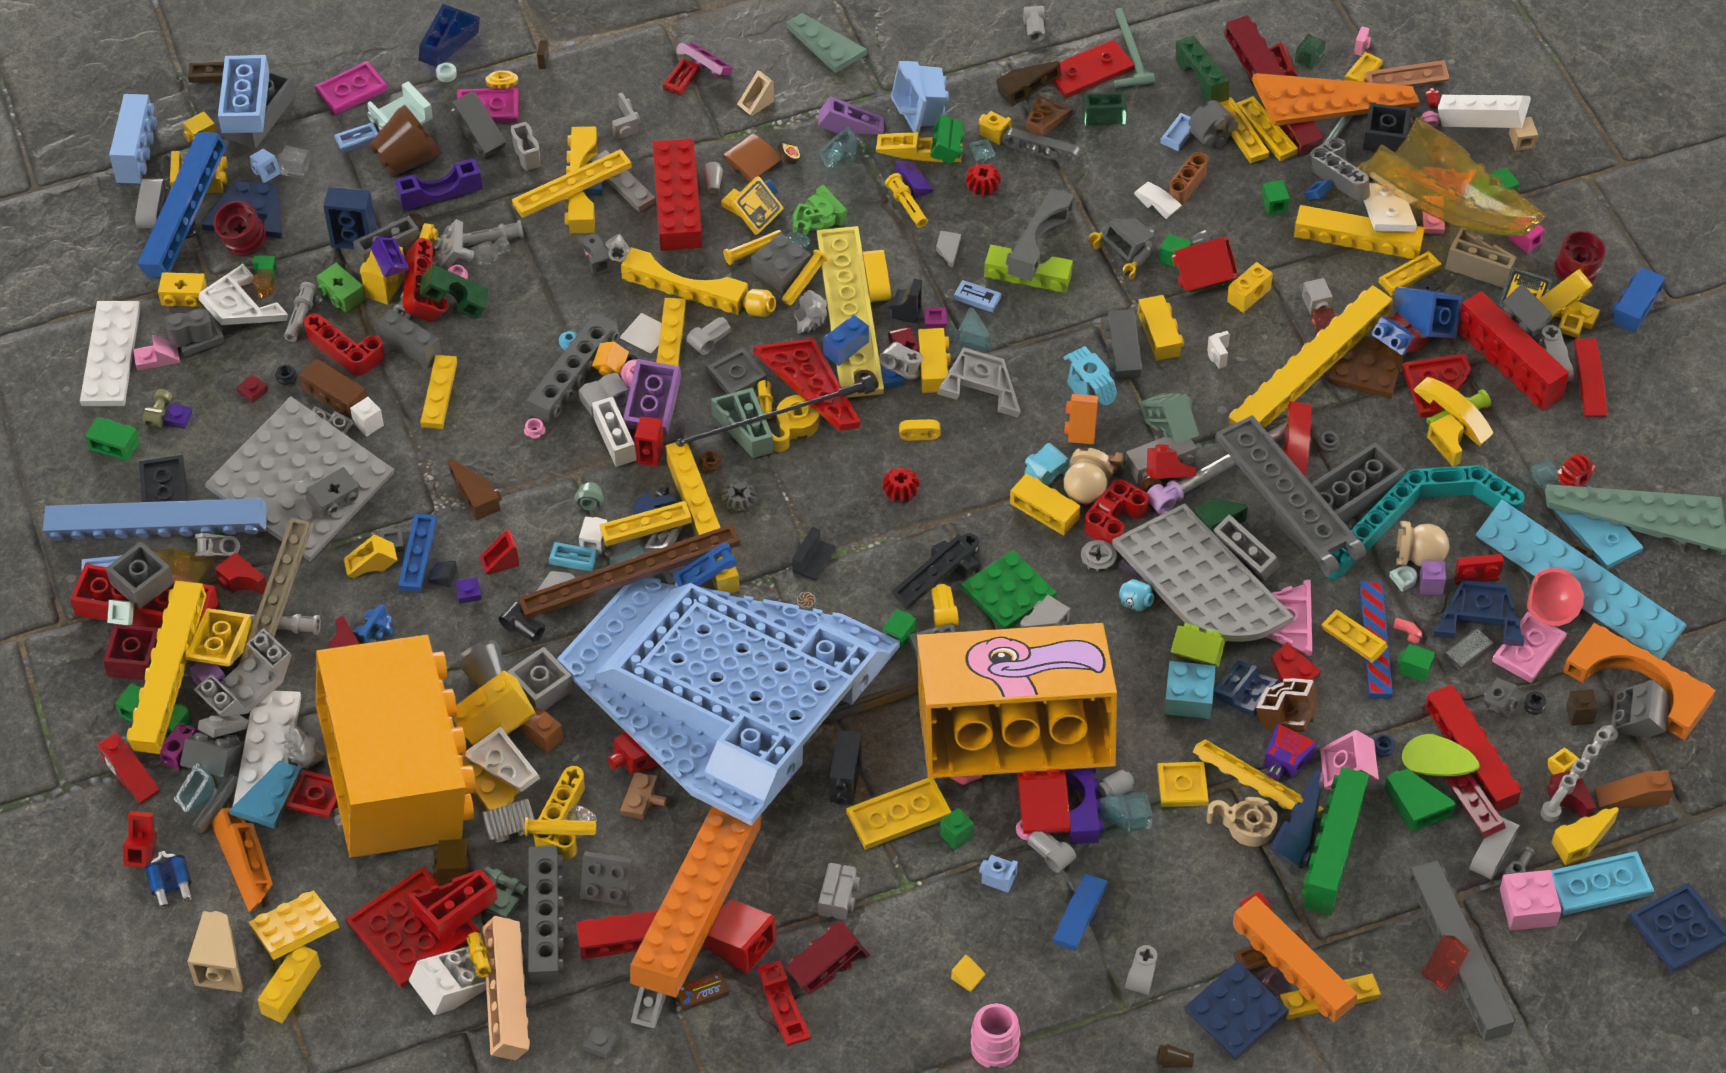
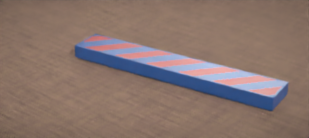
(1374, 620)

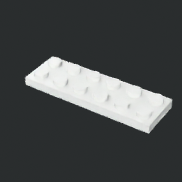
(110, 353)
(266, 738)

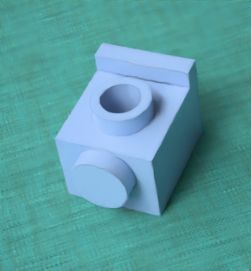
(261, 165)
(998, 873)

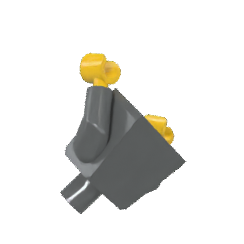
(1129, 239)

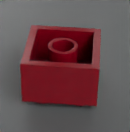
(130, 651)

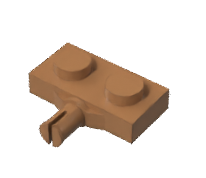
(641, 796)

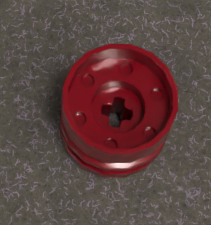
(239, 228)
(1580, 251)

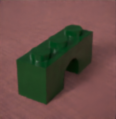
(469, 295)

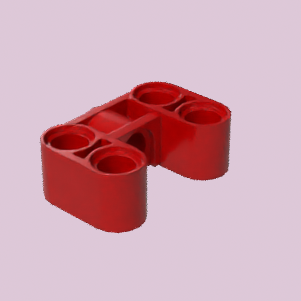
(1120, 497)

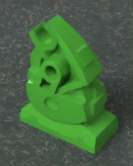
(819, 212)

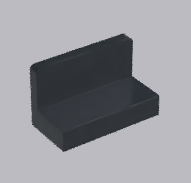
(812, 556)

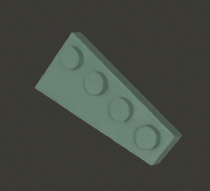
(824, 42)

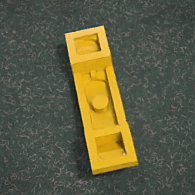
(1456, 404)

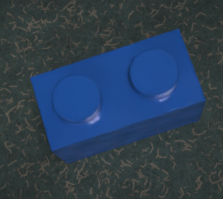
(846, 340)

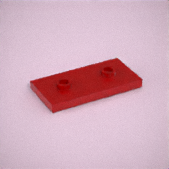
(1092, 68)

